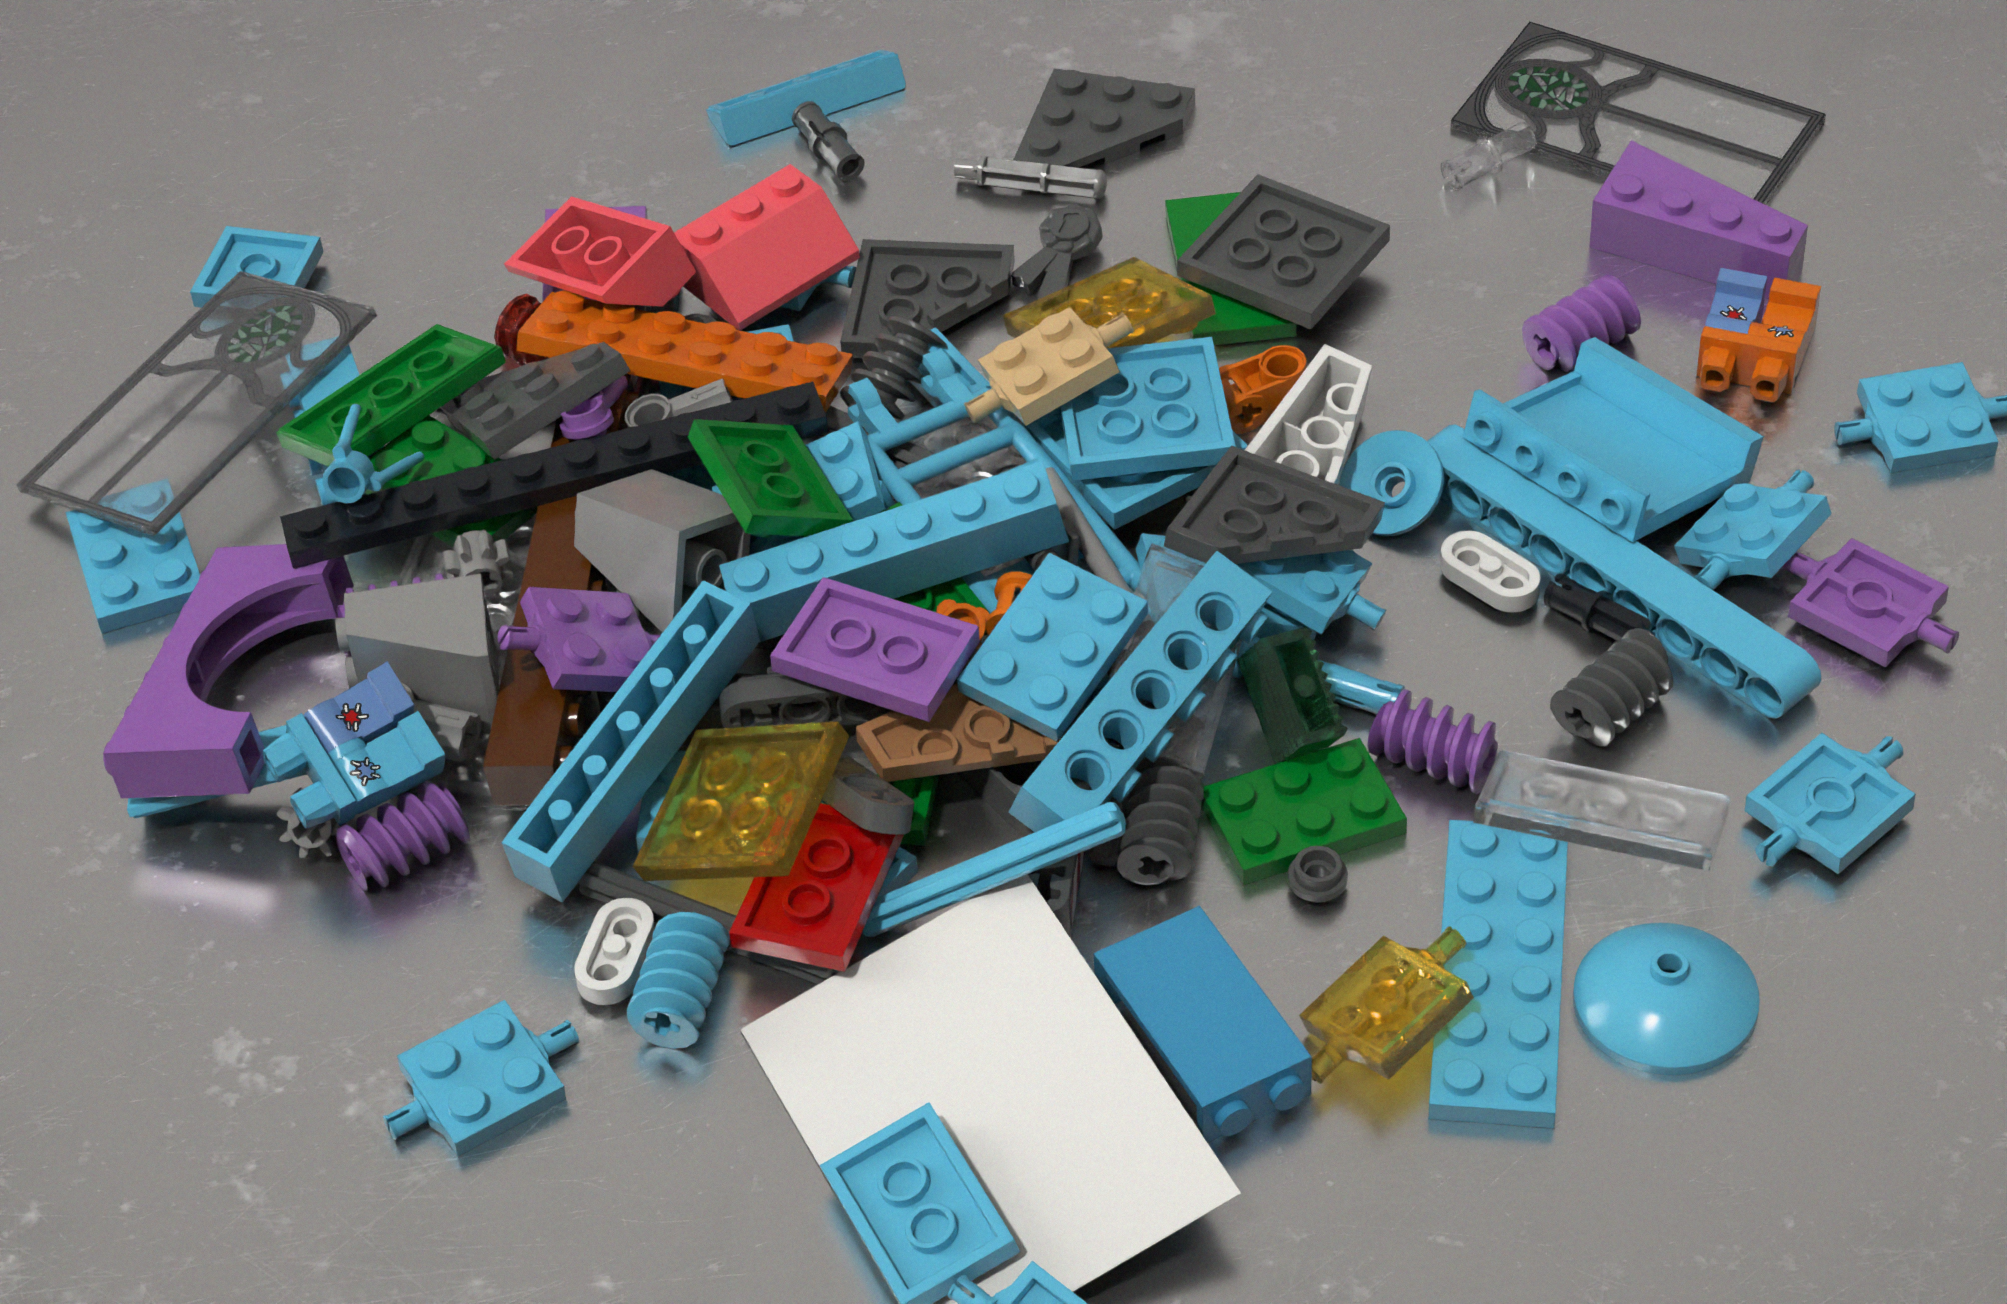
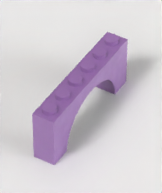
(168, 734)

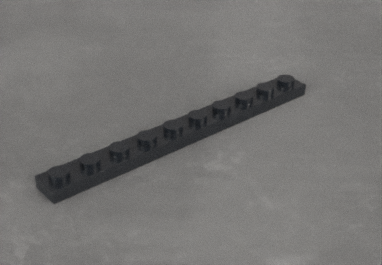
(530, 478)

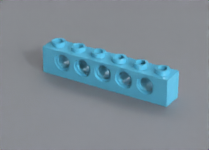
(1216, 595)

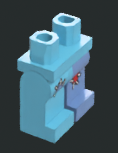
(356, 750)

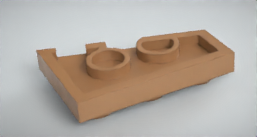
(956, 739)

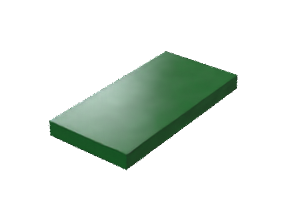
(1233, 319)
(394, 393)

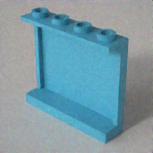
(1617, 442)

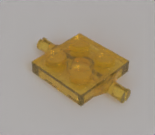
(1387, 1006)

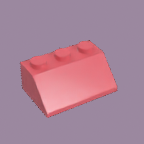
(765, 247)
(605, 256)

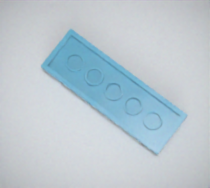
(1502, 1048)

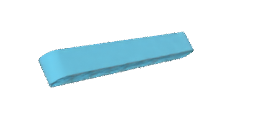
(1684, 613)

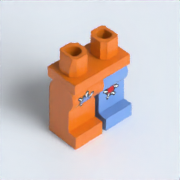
(1754, 353)

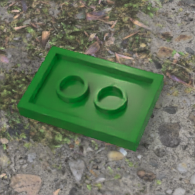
(444, 453)
(768, 478)
(1303, 802)

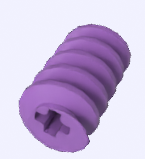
(1599, 311)
(1434, 741)
(401, 833)

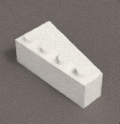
(1317, 417)

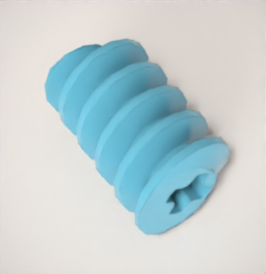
(677, 979)

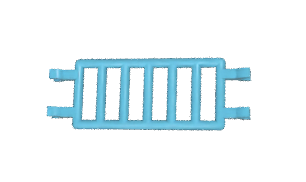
(952, 392)

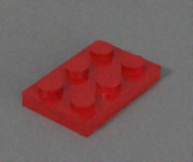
(824, 900)

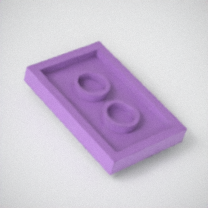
(875, 649)

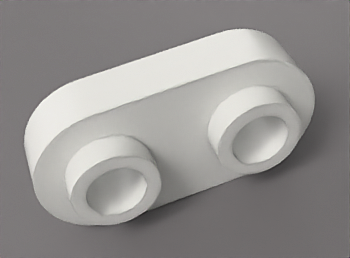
(1490, 571)
(608, 961)

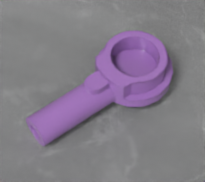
(594, 414)

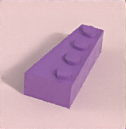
(1691, 223)

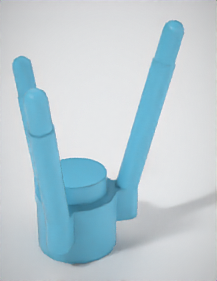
(353, 471)

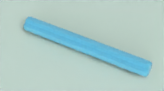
(995, 868)

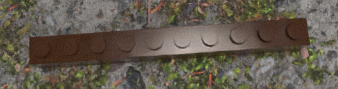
(531, 720)

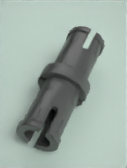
(840, 154)

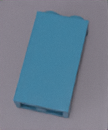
(1207, 1021)

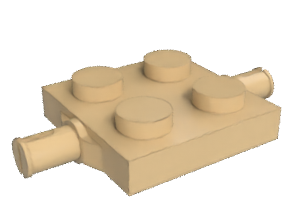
(1048, 366)

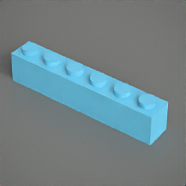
(904, 546)
(631, 741)

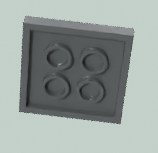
(1283, 251)

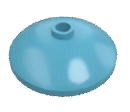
(1661, 1018)

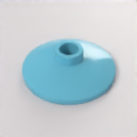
(1394, 459)

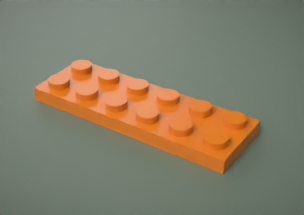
(683, 350)

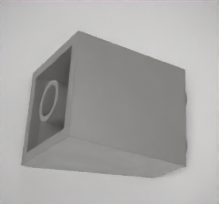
(658, 539)
(431, 636)

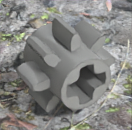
(479, 554)
(310, 837)

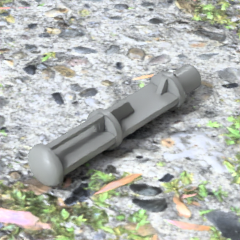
(1032, 176)

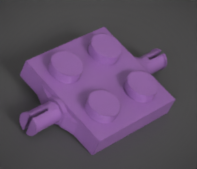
(1869, 602)
(580, 637)

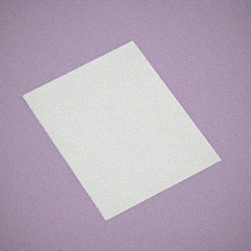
(1024, 1069)

